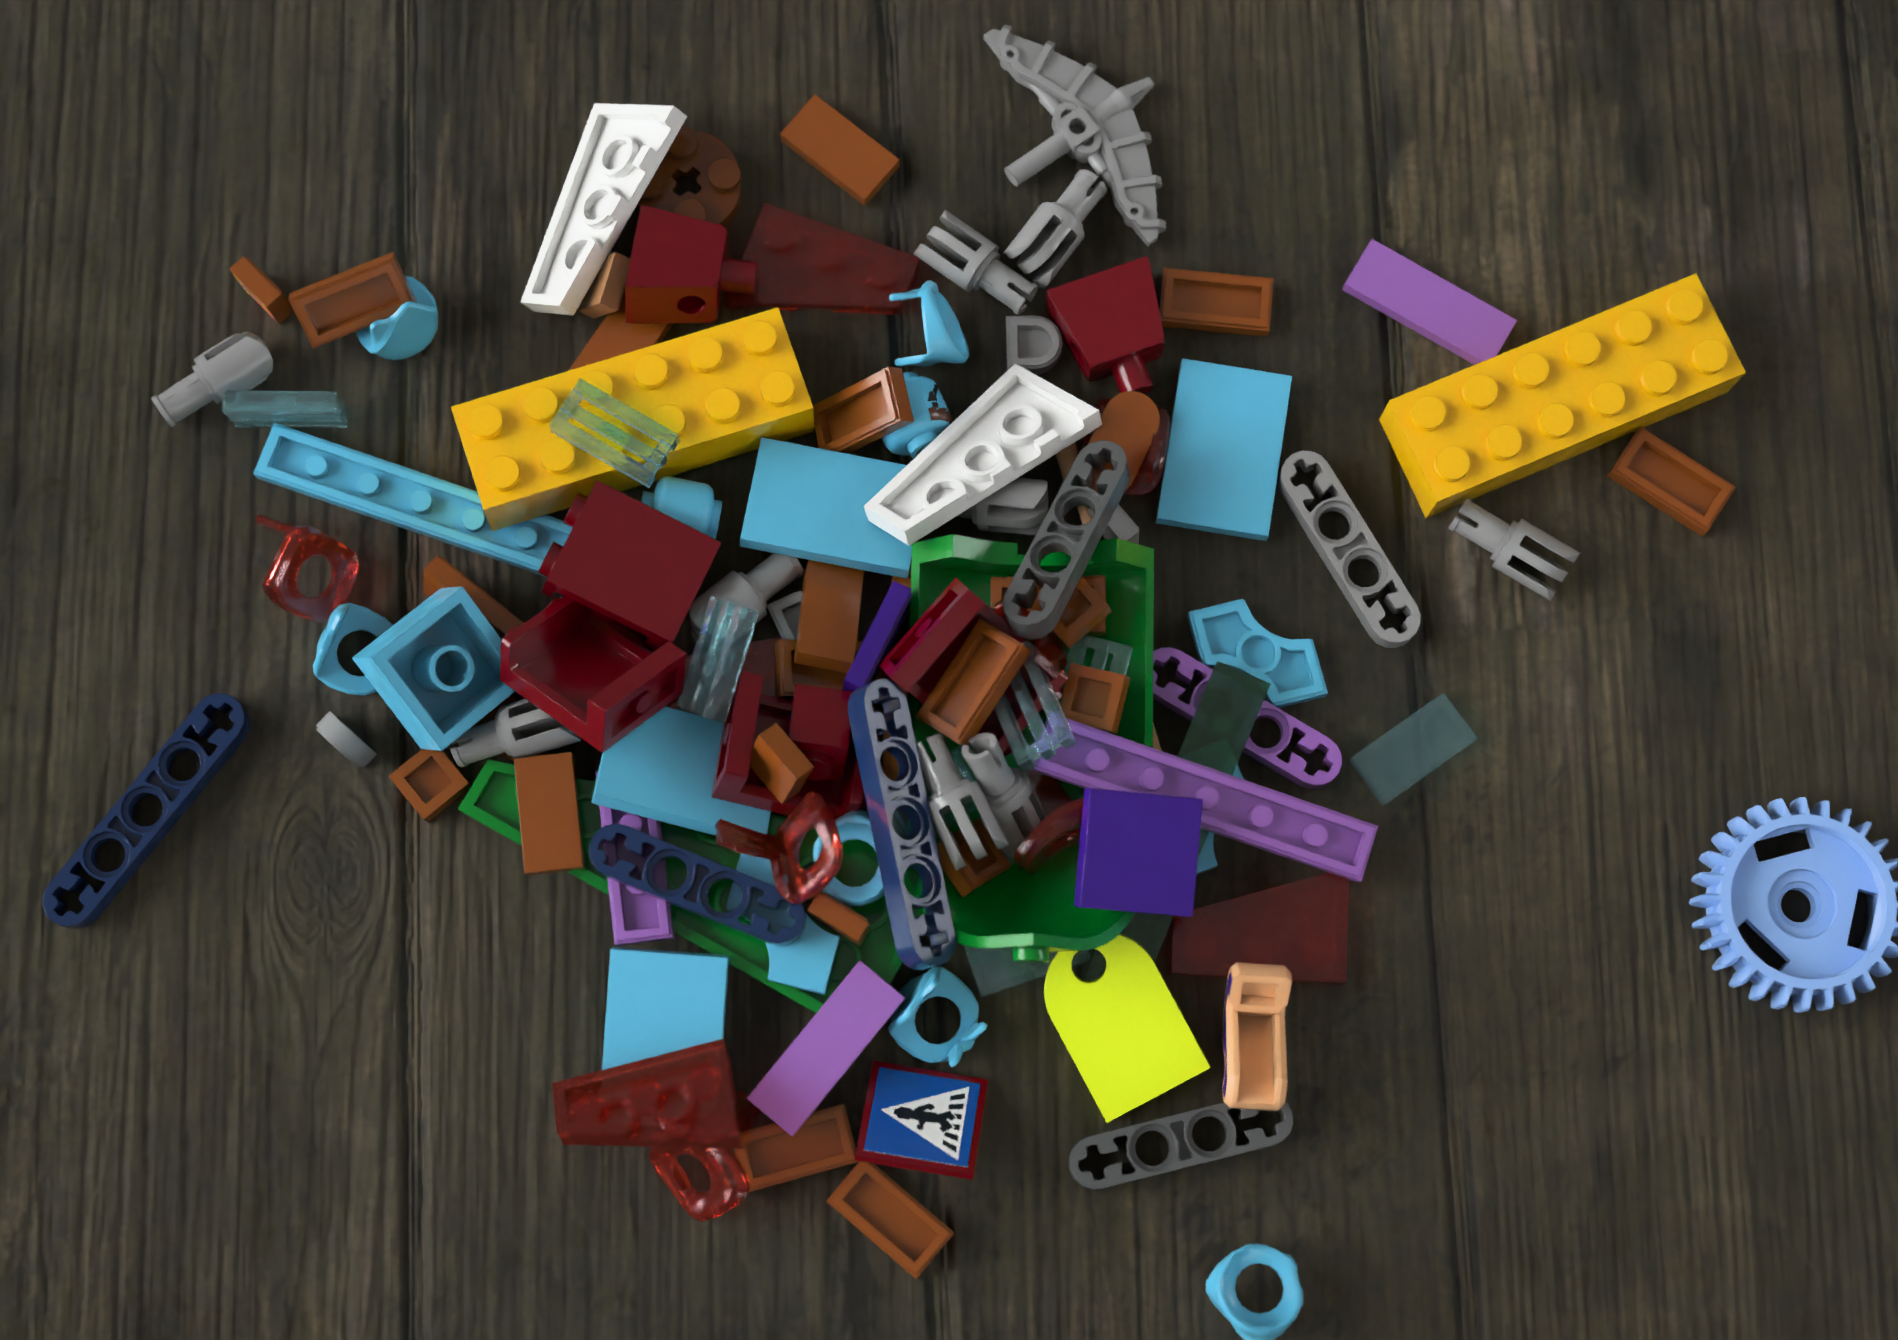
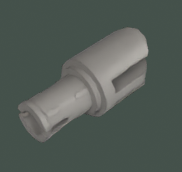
(1056, 229)
(981, 267)
(231, 365)
(1013, 508)
(1505, 541)
(749, 589)
(518, 731)
(1005, 789)
(951, 793)

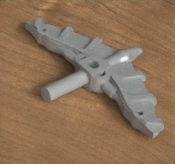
(1088, 123)

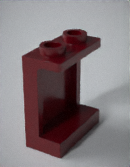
(629, 563)
(935, 639)
(589, 672)
(738, 783)

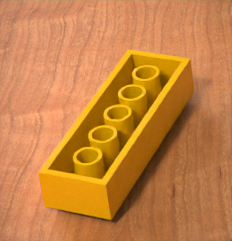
(709, 387)
(1561, 395)

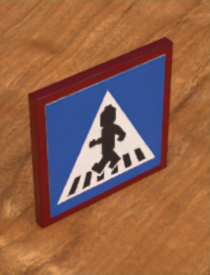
(922, 1120)

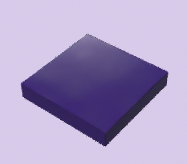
(1138, 852)

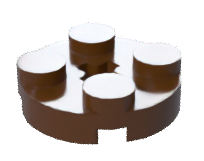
(717, 178)

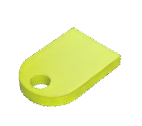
(1122, 1027)

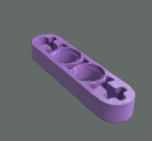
(1295, 764)

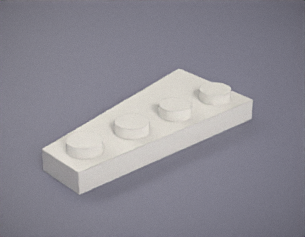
(599, 195)
(984, 449)

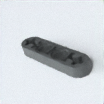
(1073, 540)
(1182, 1148)

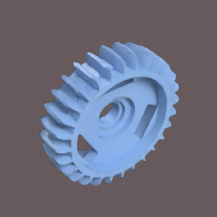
(1829, 875)

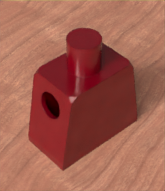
(681, 270)
(1111, 324)

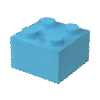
(437, 668)

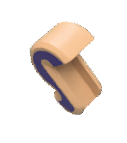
(1255, 1036)

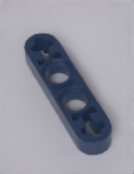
(695, 890)

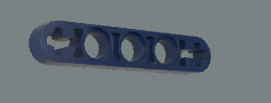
(120, 822)
(893, 851)

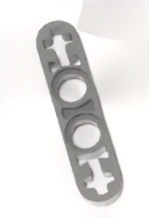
(1355, 545)

